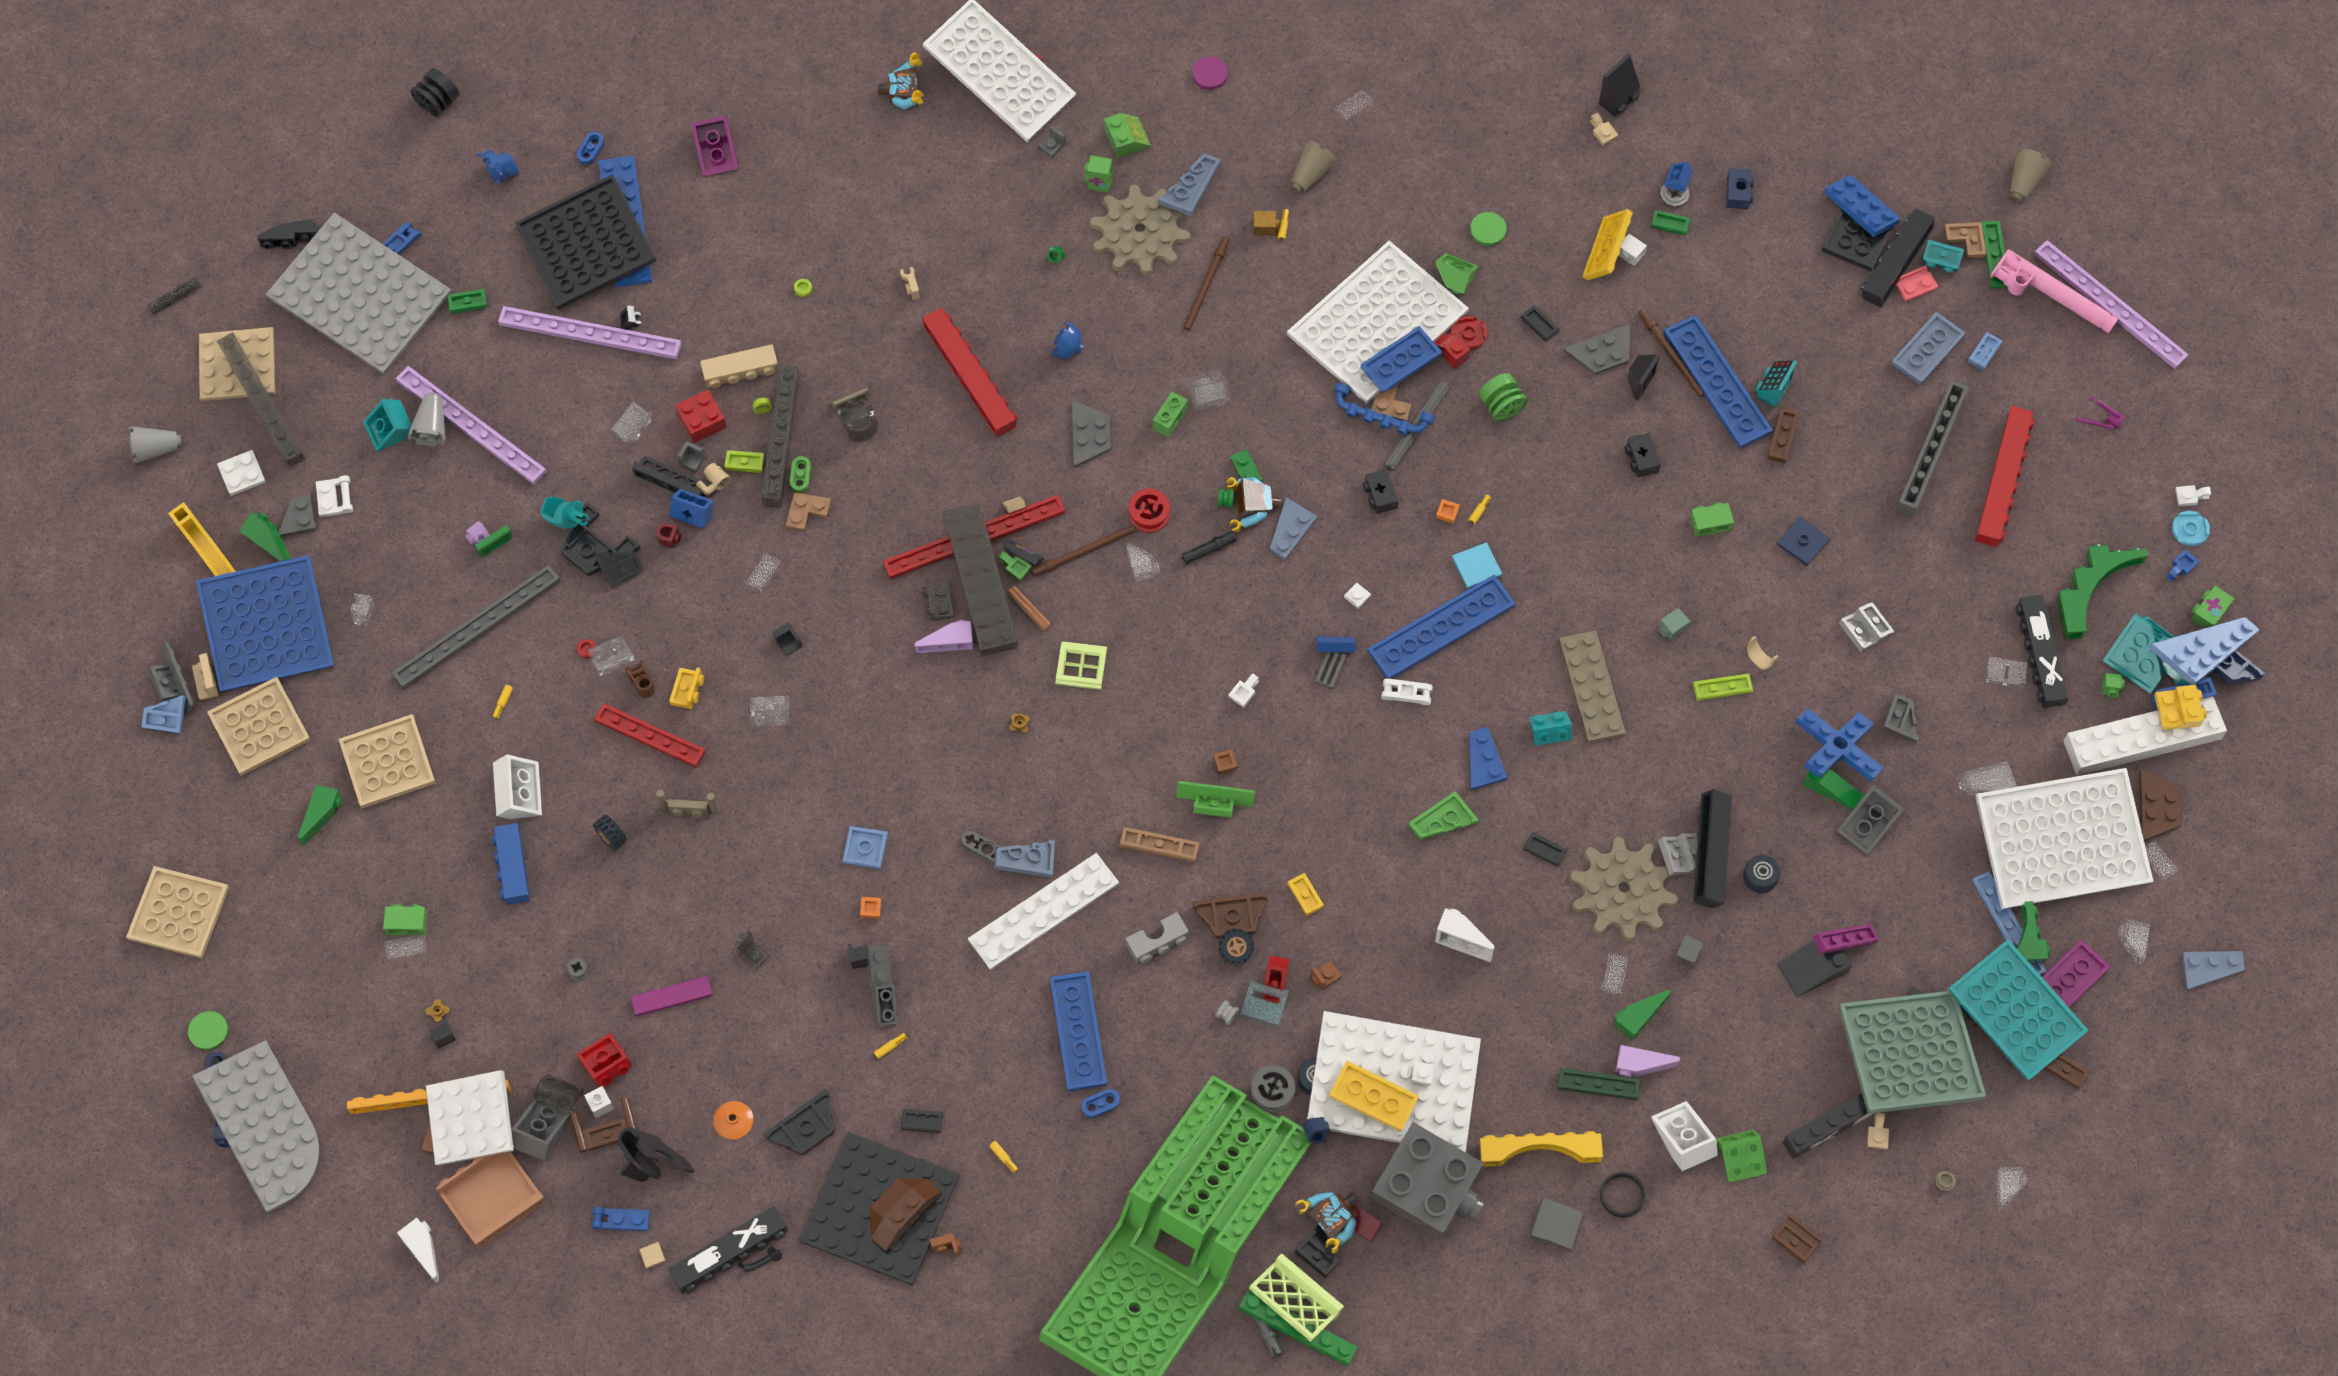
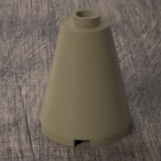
(1311, 166)
(2027, 173)

